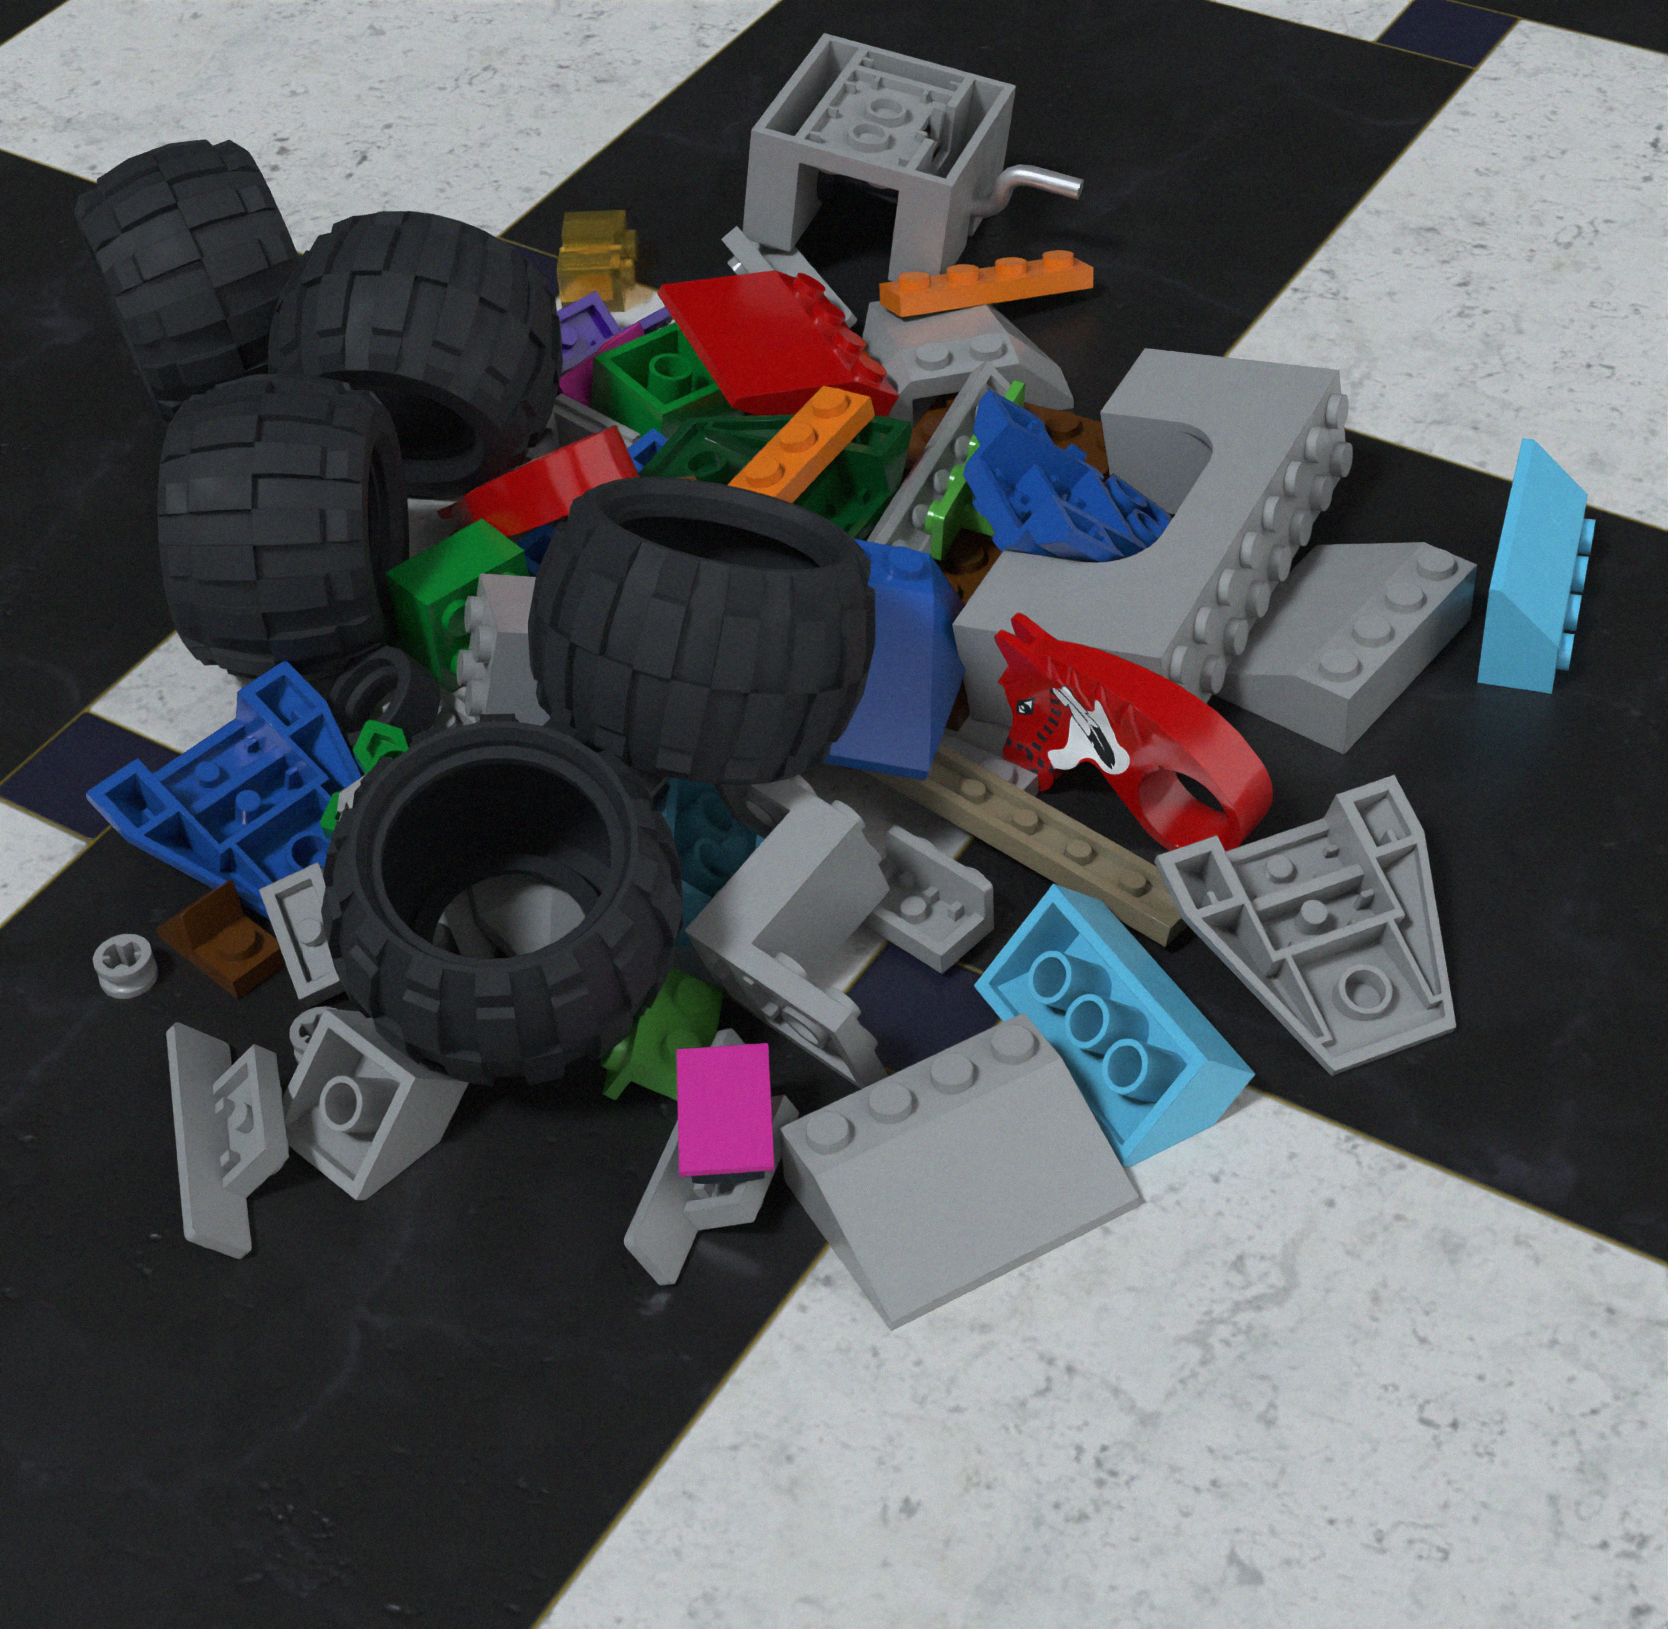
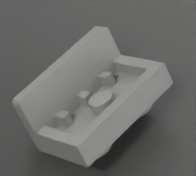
(933, 902)

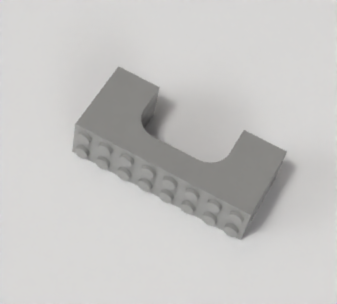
(1244, 466)

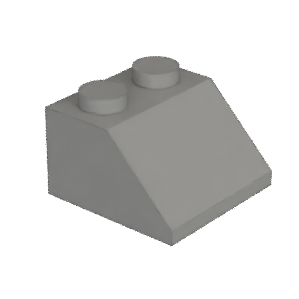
(364, 1105)

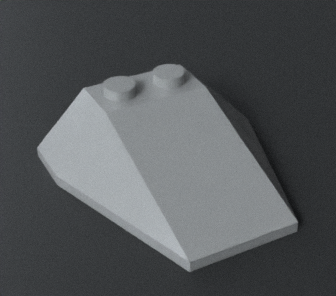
(941, 349)
(1328, 925)

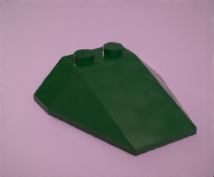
(847, 492)

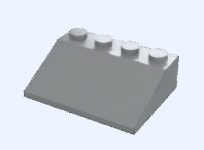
(1349, 636)
(955, 1170)

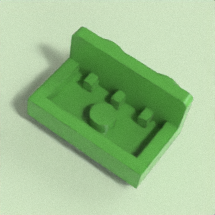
(680, 1018)

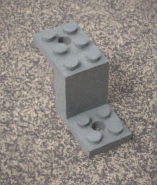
(790, 916)

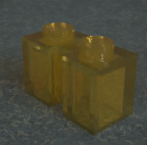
(597, 257)

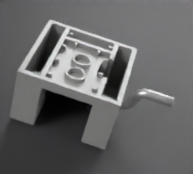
(890, 134)

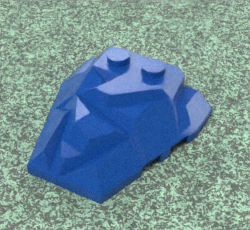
(1048, 496)

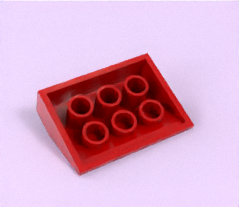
(774, 341)

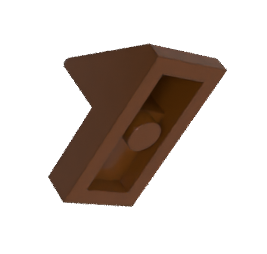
(223, 941)

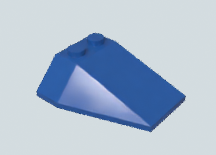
(911, 669)
(243, 797)

